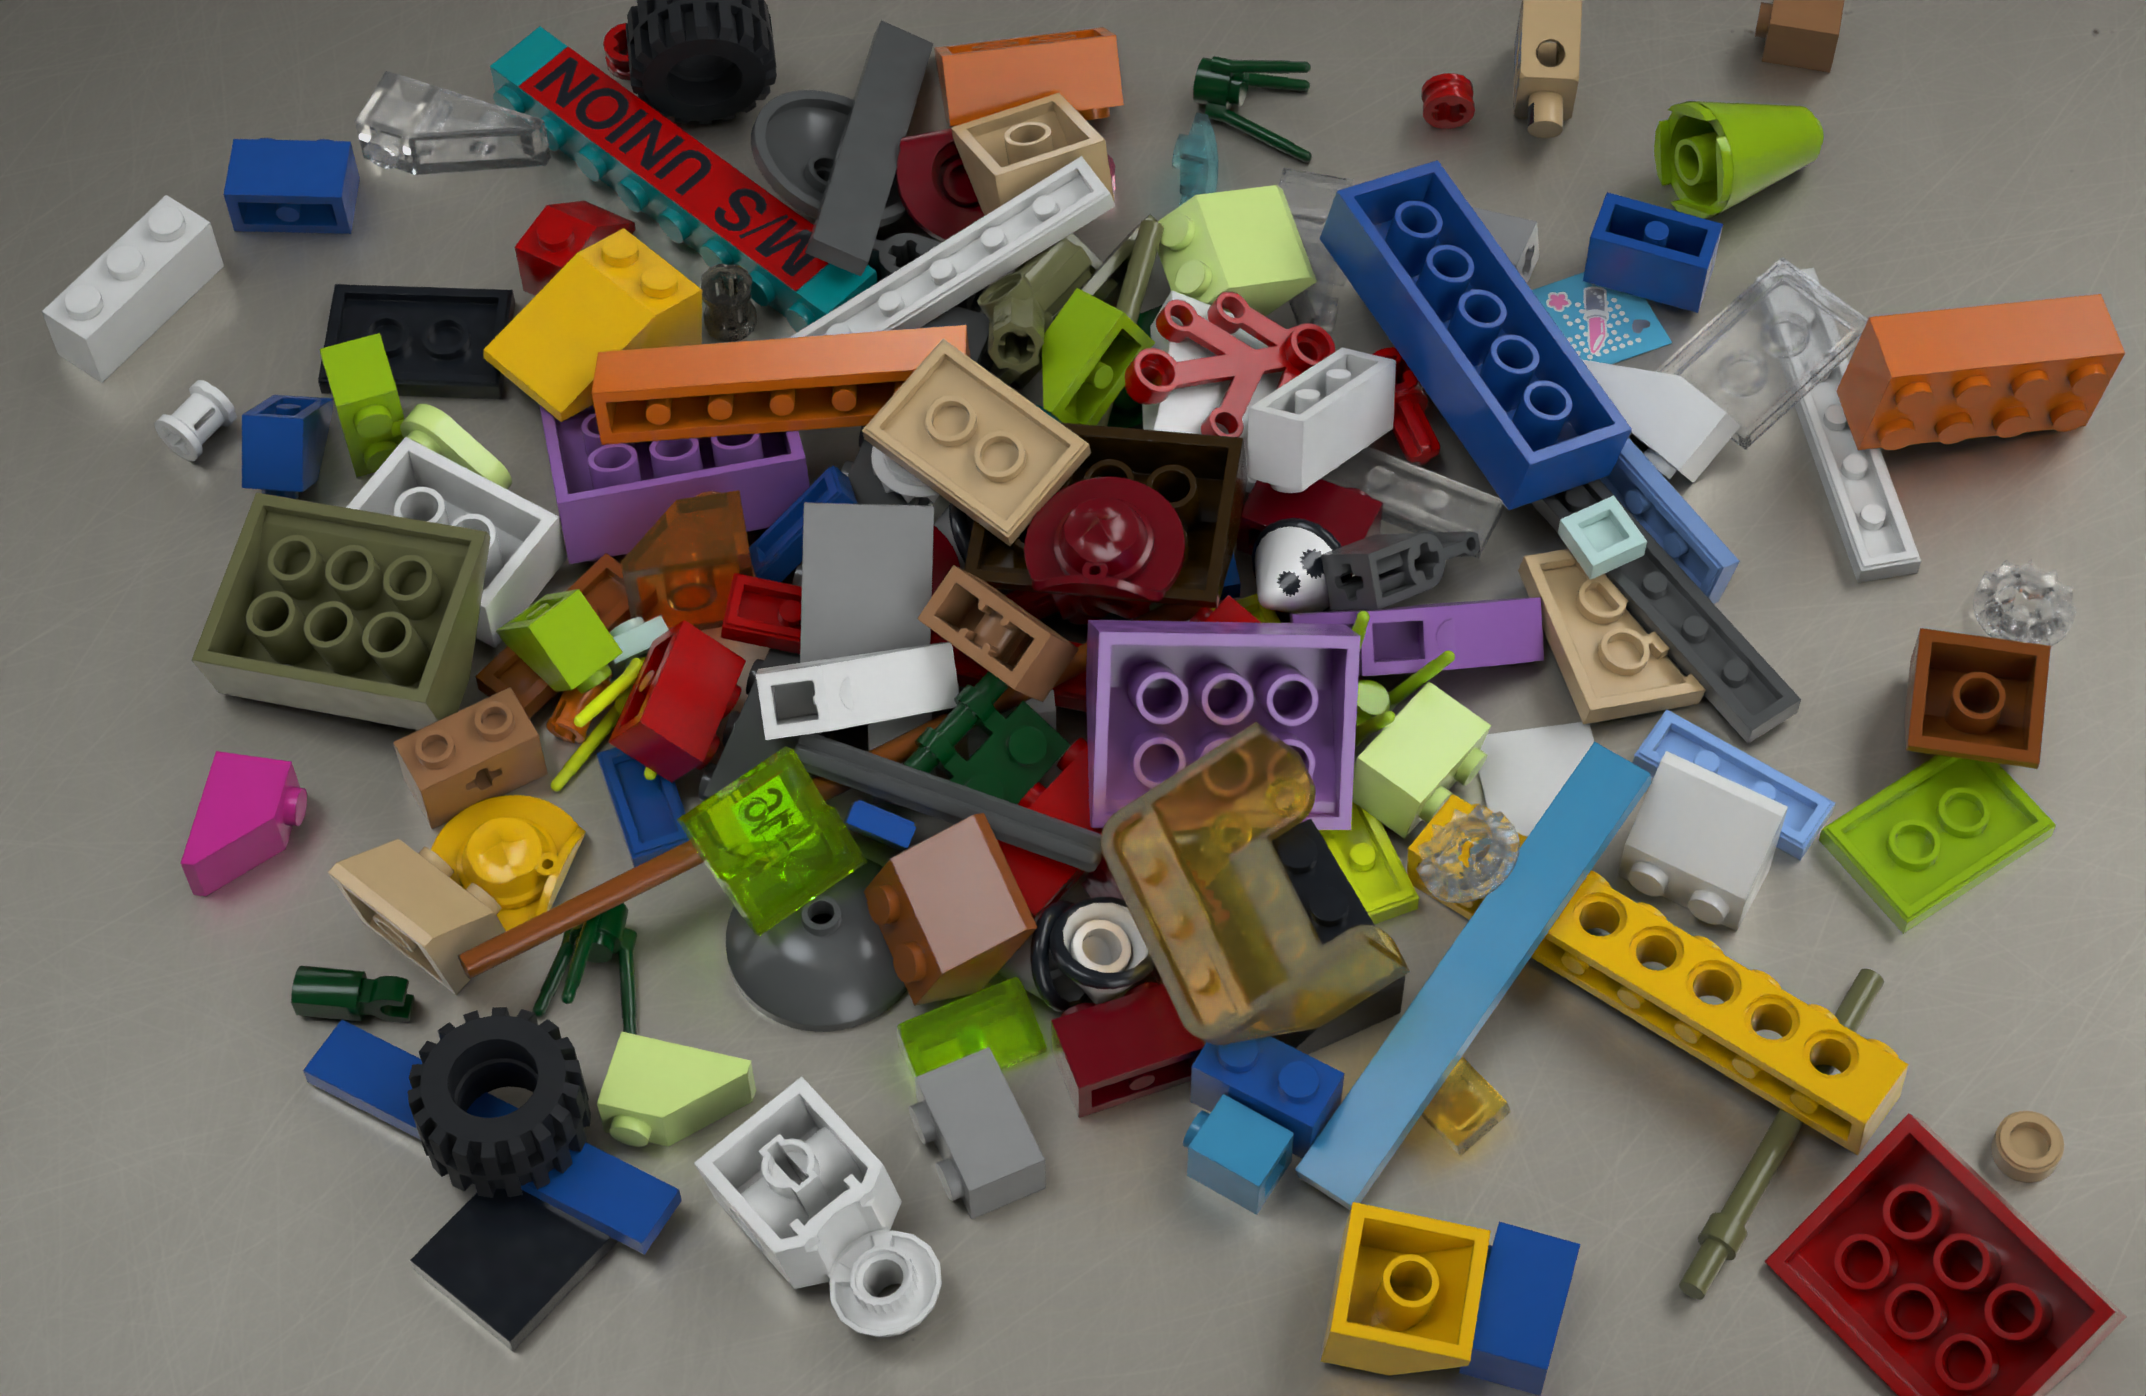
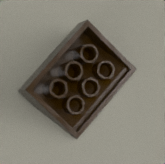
(1194, 472)

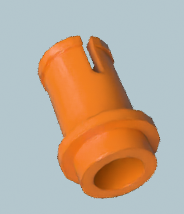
(570, 705)

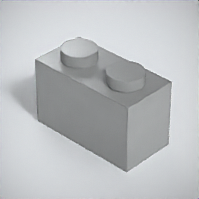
(979, 1134)

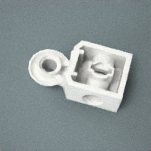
(823, 1211)

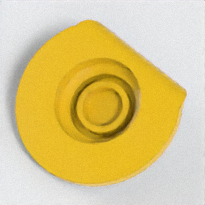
(513, 851)

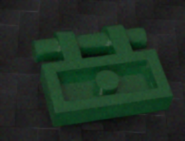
(1011, 757)

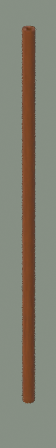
(686, 857)

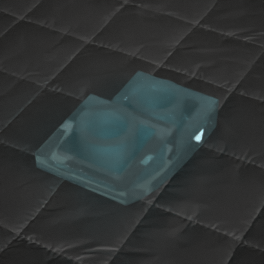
(1197, 159)

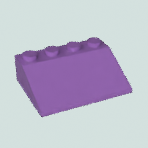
(619, 491)
(1184, 687)

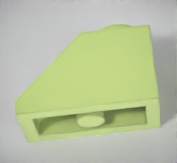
(669, 1090)

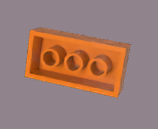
(1979, 372)

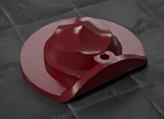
(935, 184)
(1106, 541)

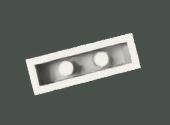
(133, 288)
(1320, 419)

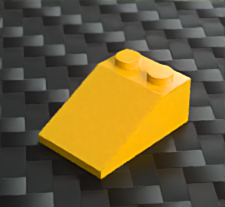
(600, 301)

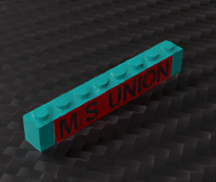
(672, 178)

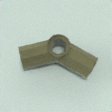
(1025, 301)

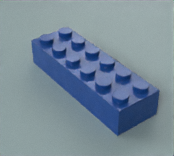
(1474, 334)

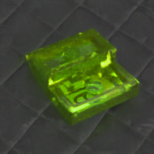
(772, 840)

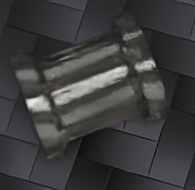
(721, 310)

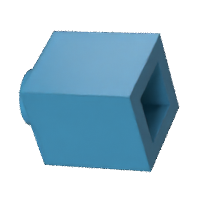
(1238, 1153)

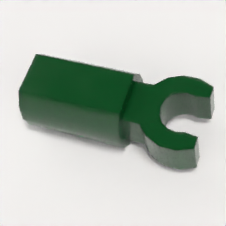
(350, 995)

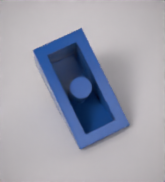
(284, 444)

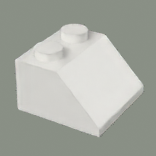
(1702, 842)

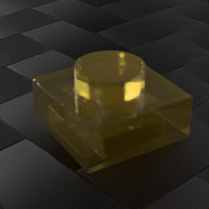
(1465, 1108)

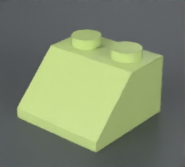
(1237, 245)

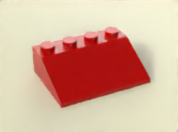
(1941, 1277)

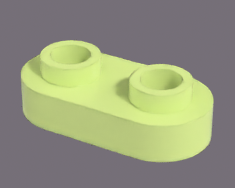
(444, 436)

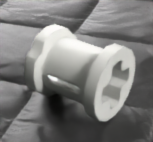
(195, 420)

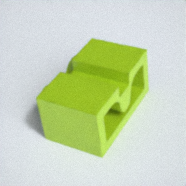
(364, 400)

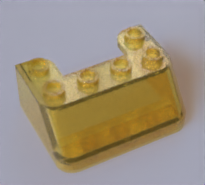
(1221, 906)

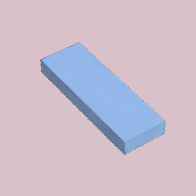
(1806, 808)

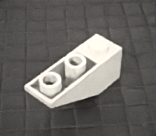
(1668, 416)
(856, 690)

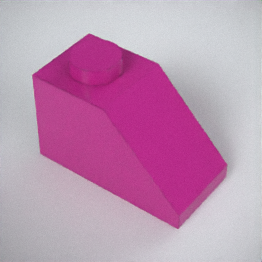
(241, 819)

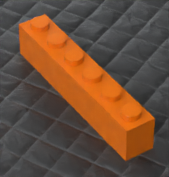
(757, 384)

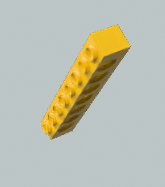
(1722, 1035)

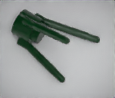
(1225, 83)
(595, 943)

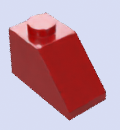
(558, 236)

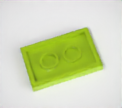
(1935, 836)

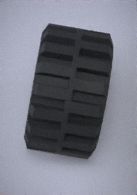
(701, 56)
(490, 1056)

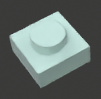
(1602, 537)
(635, 640)

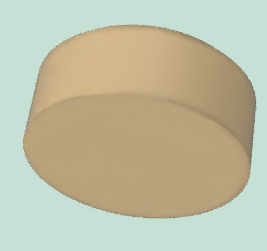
(2027, 1146)

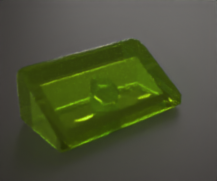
(989, 1018)

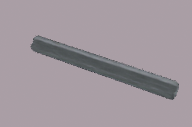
(949, 800)

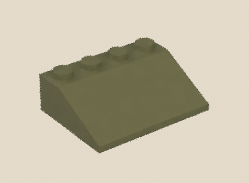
(347, 613)

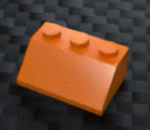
(1015, 71)

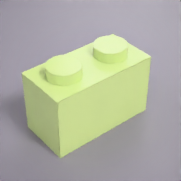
(1418, 759)

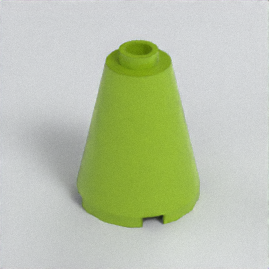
(1731, 151)

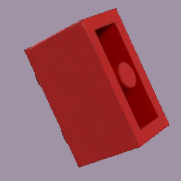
(679, 702)

